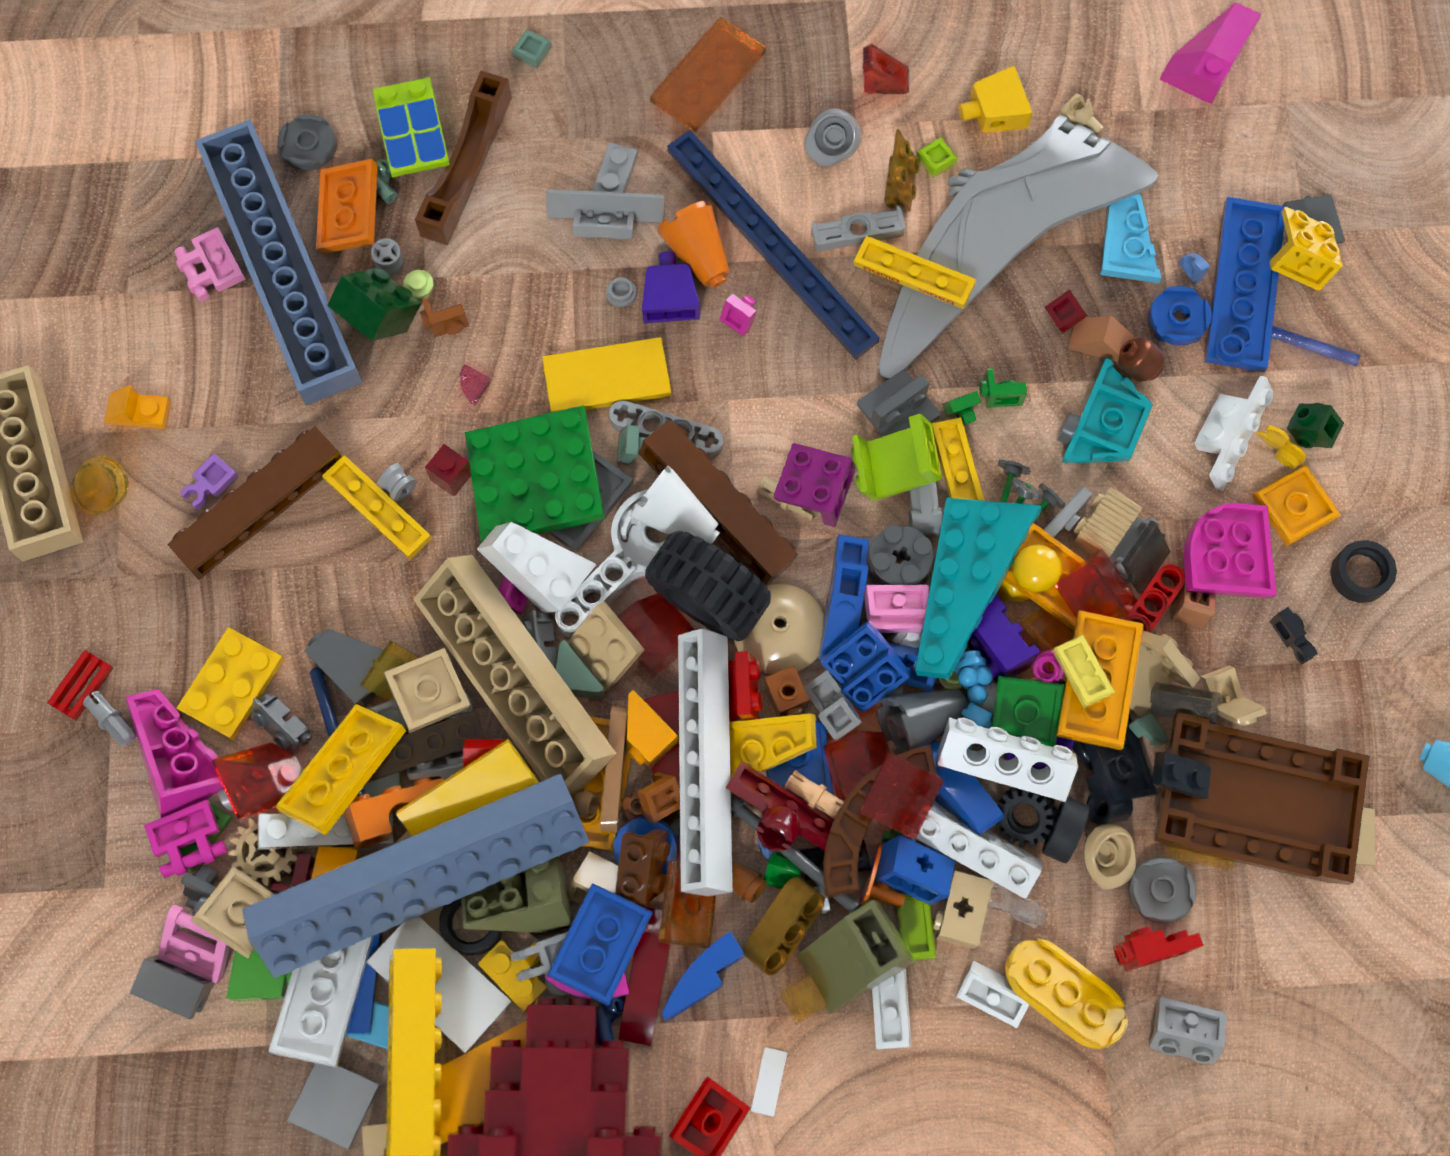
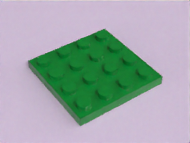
(535, 473)

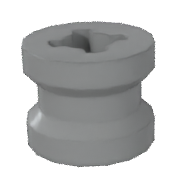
(387, 249)
(397, 482)

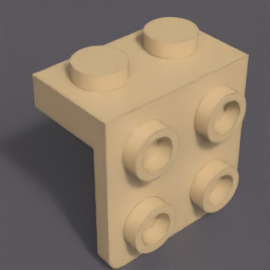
(1158, 662)

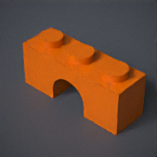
(369, 816)

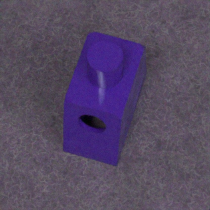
(669, 292)

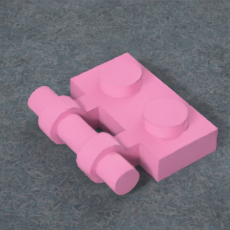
(217, 259)

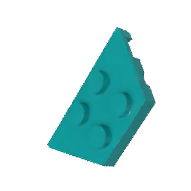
(1109, 420)

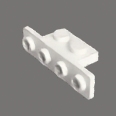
(1230, 429)

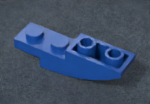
(846, 592)

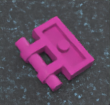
(182, 829)

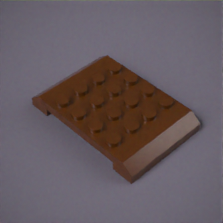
(1267, 802)

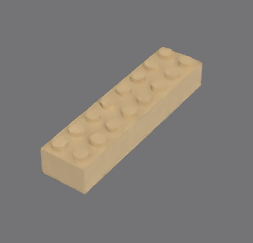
(513, 674)

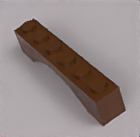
(448, 197)

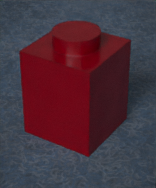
(448, 470)

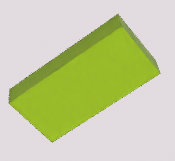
(916, 928)

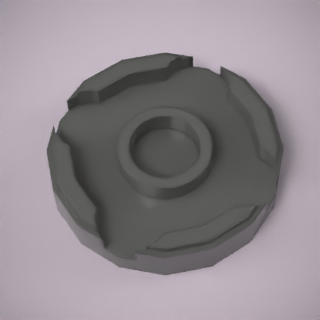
(307, 142)

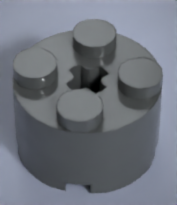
(903, 543)

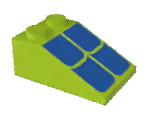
(411, 127)

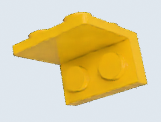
(1310, 253)

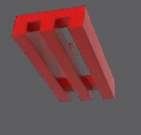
(71, 678)

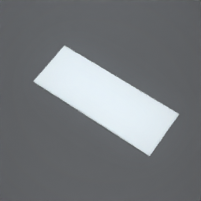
(769, 1081)

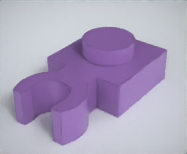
(211, 478)

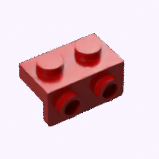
(744, 697)

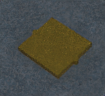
(390, 658)

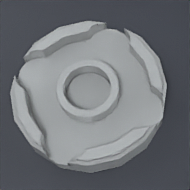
(1162, 890)

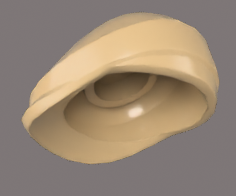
(1110, 856)

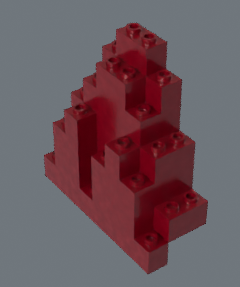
(557, 1092)

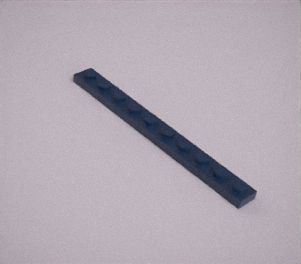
(773, 245)

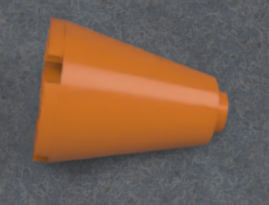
(697, 242)

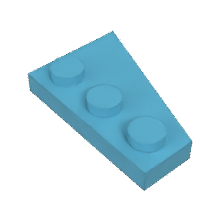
(1127, 243)

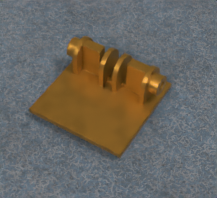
(901, 174)

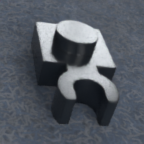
(1292, 632)

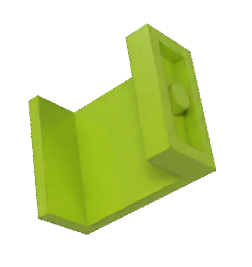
(897, 460)

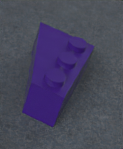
(1001, 643)

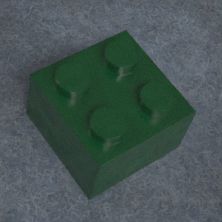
(374, 304)

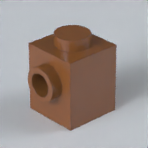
(786, 692)

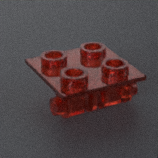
(901, 796)

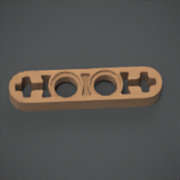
(614, 770)

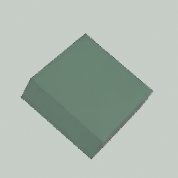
(531, 48)

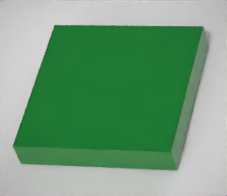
(1028, 708)

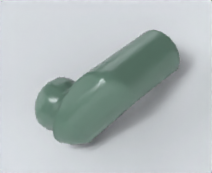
(384, 190)

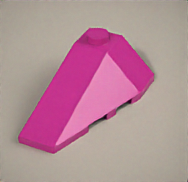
(1209, 56)
(172, 753)

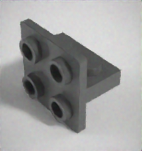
(897, 400)

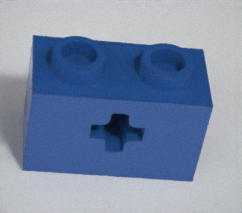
(915, 870)

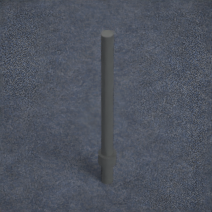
(740, 809)

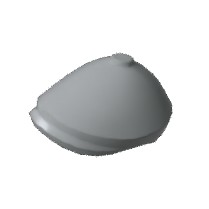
(832, 137)

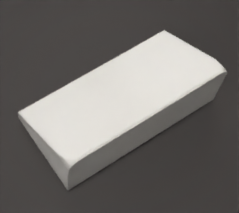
(992, 994)

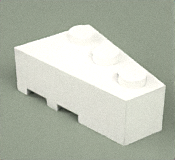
(535, 565)

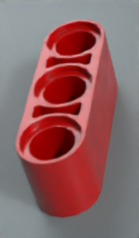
(1158, 594)

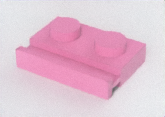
(896, 607)

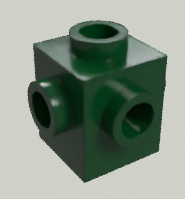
(1315, 425)

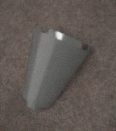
(919, 717)

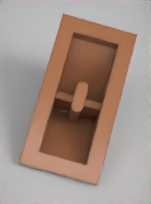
(1099, 337)
(1194, 608)

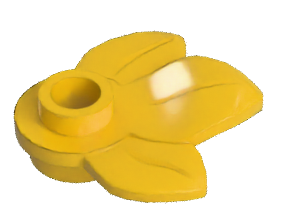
(1287, 452)

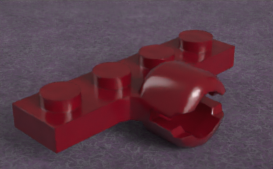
(783, 812)

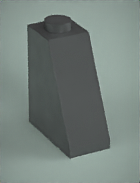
(344, 662)

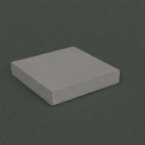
(334, 1104)

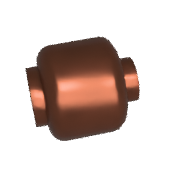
(1141, 359)

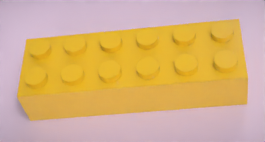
(412, 1053)

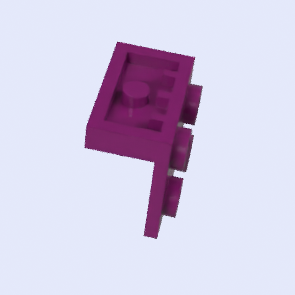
(815, 481)

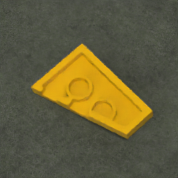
(770, 741)

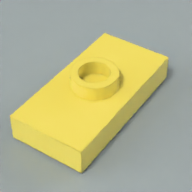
(1083, 671)

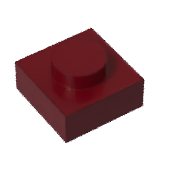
(1066, 311)

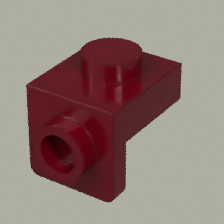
(302, 873)

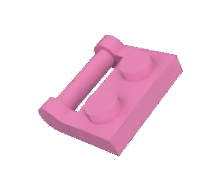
(190, 951)

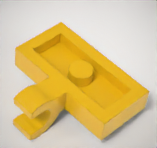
(504, 970)

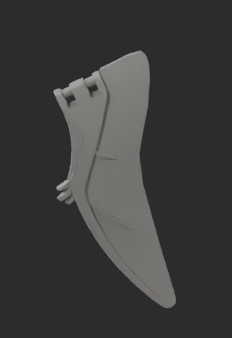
(1002, 214)

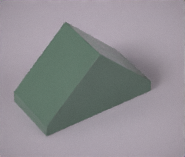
(577, 675)

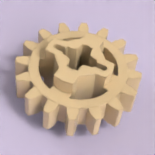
(257, 860)

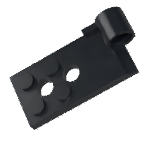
(1117, 779)

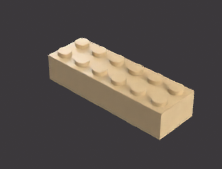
(33, 481)

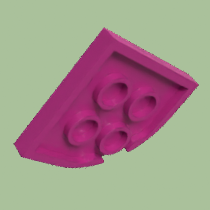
(1231, 552)

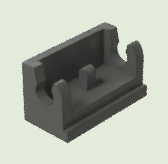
(171, 987)

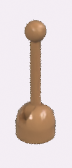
(586, 803)

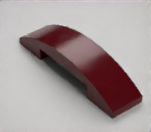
(645, 985)

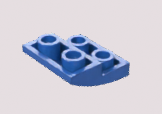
(865, 667)

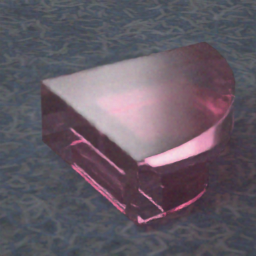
(473, 383)

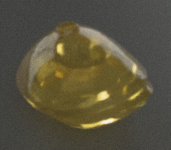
(99, 485)

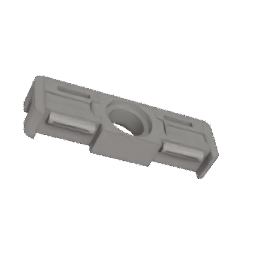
(838, 233)

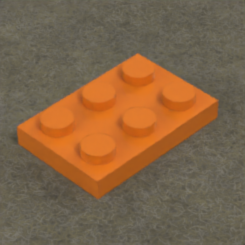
(346, 206)

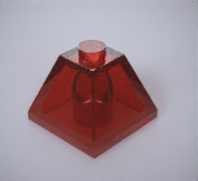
(256, 777)

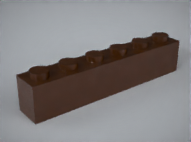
(255, 502)
(740, 525)

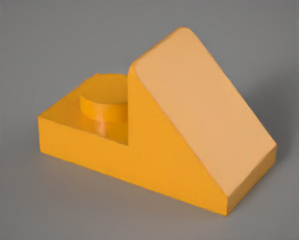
(137, 410)

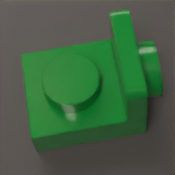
(1004, 394)

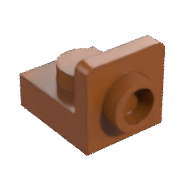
(660, 797)

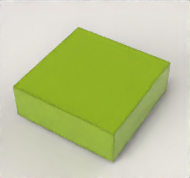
(937, 157)

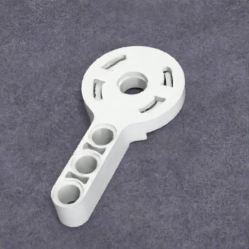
(628, 557)

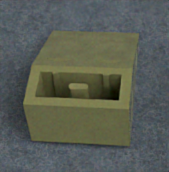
(523, 903)
(855, 955)

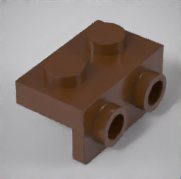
(642, 866)

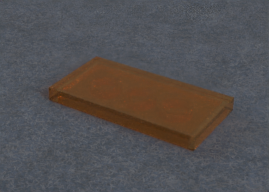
(708, 74)

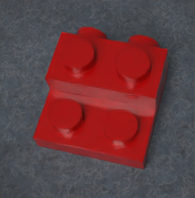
(1149, 947)

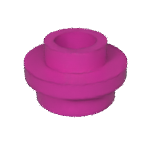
(1041, 670)

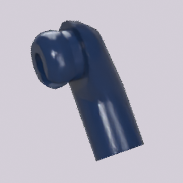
(606, 1017)

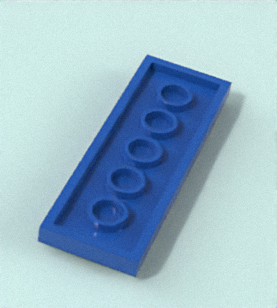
(1244, 281)

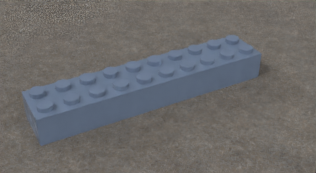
(278, 263)
(414, 876)

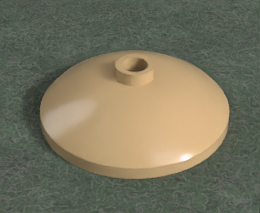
(795, 643)

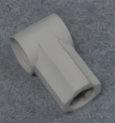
(924, 510)

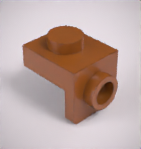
(445, 321)

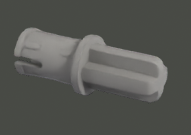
(110, 719)

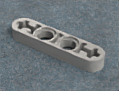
(645, 413)

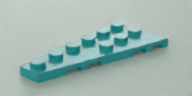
(969, 567)

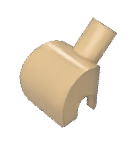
(1081, 113)

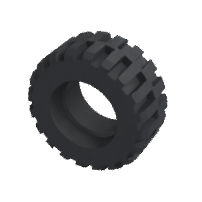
(708, 585)

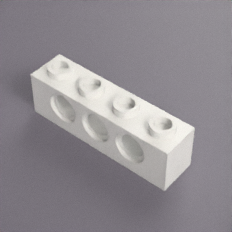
(1051, 781)
(982, 853)

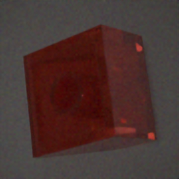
(656, 627)

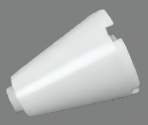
(673, 508)

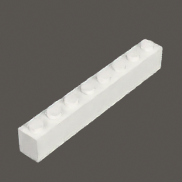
(704, 763)

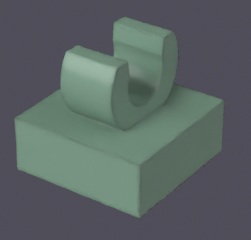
(629, 444)

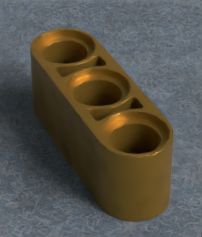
(783, 926)

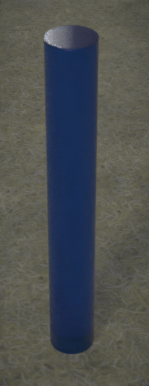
(1315, 346)

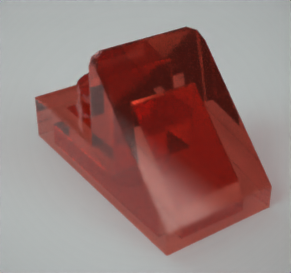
(883, 72)

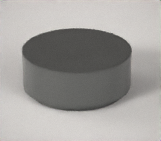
(1068, 428)

